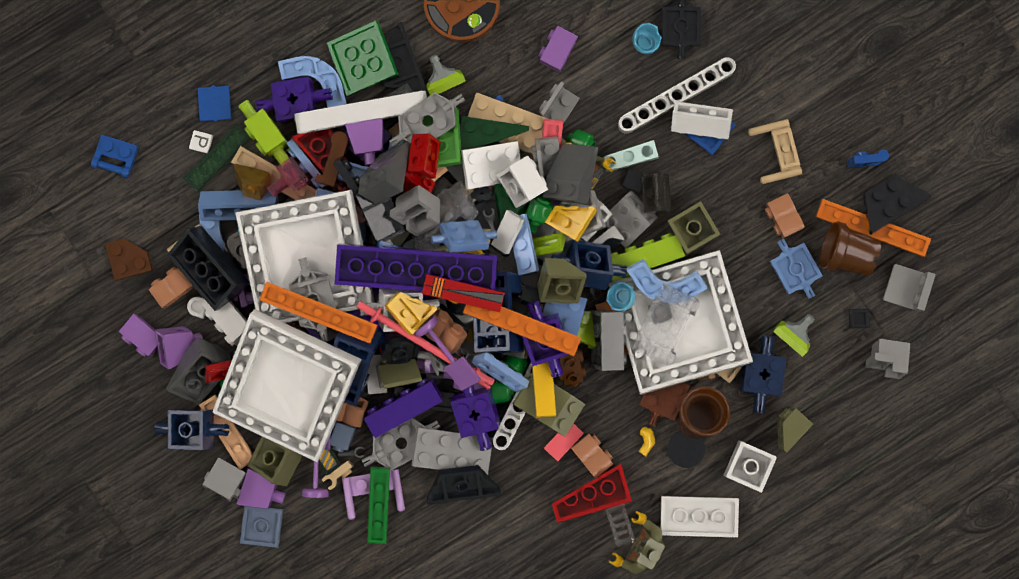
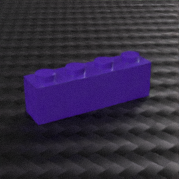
(403, 408)

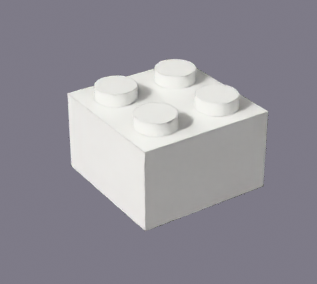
(522, 181)
(750, 466)

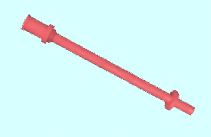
(377, 315)

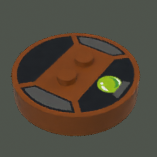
(461, 19)

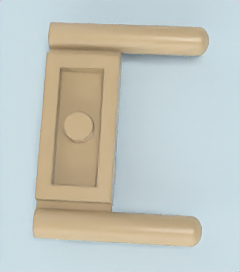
(784, 148)

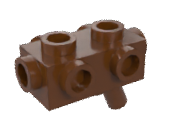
(572, 369)

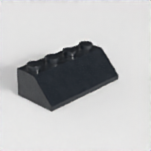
(207, 267)

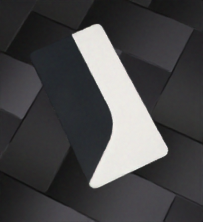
(610, 237)

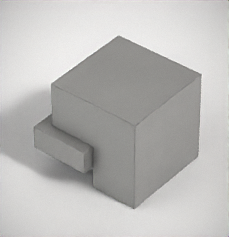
(417, 210)
(891, 357)
(225, 479)

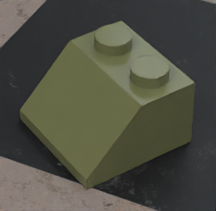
(694, 227)
(560, 282)
(396, 375)
(791, 428)
(274, 461)

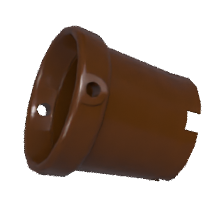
(849, 250)
(703, 412)

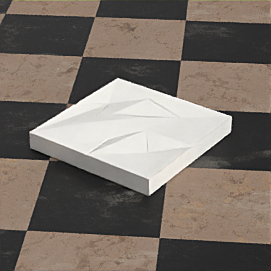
(298, 229)
(711, 338)
(286, 385)

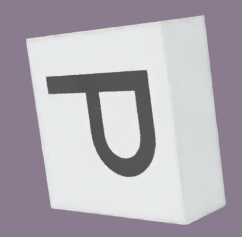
(201, 142)

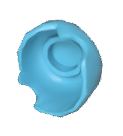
(646, 38)
(621, 296)

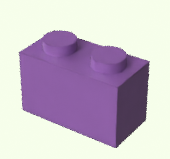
(558, 49)
(140, 334)

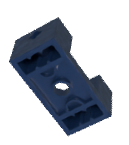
(490, 337)
(363, 351)

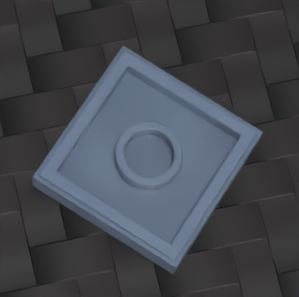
(261, 526)

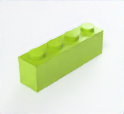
(652, 252)

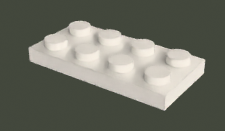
(699, 516)

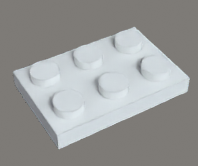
(485, 162)

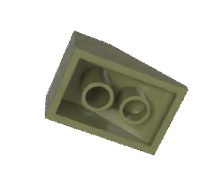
(566, 407)

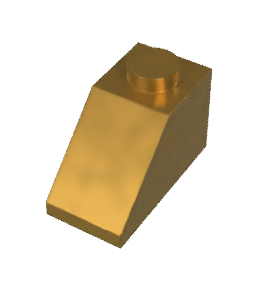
(252, 181)

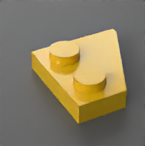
(571, 220)
(409, 311)

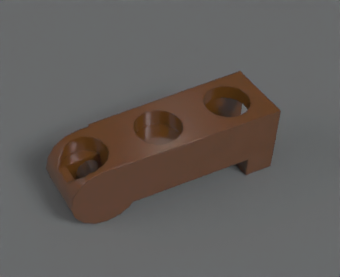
(339, 148)

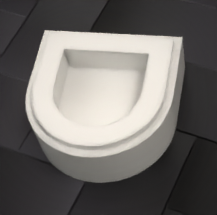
(195, 308)

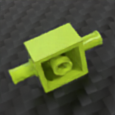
(265, 131)

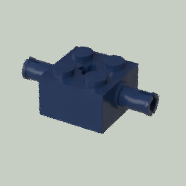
(594, 261)
(775, 370)
(191, 429)

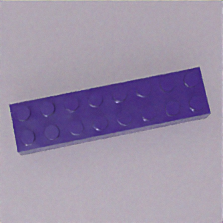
(408, 267)

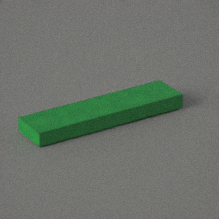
(378, 505)

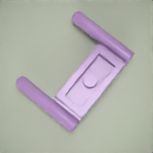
(361, 485)

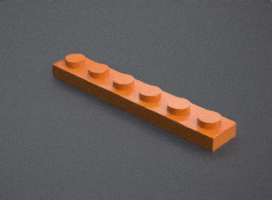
(889, 234)
(318, 312)
(527, 328)

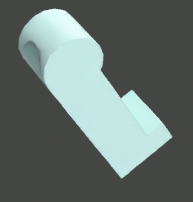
(633, 155)

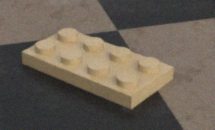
(492, 109)

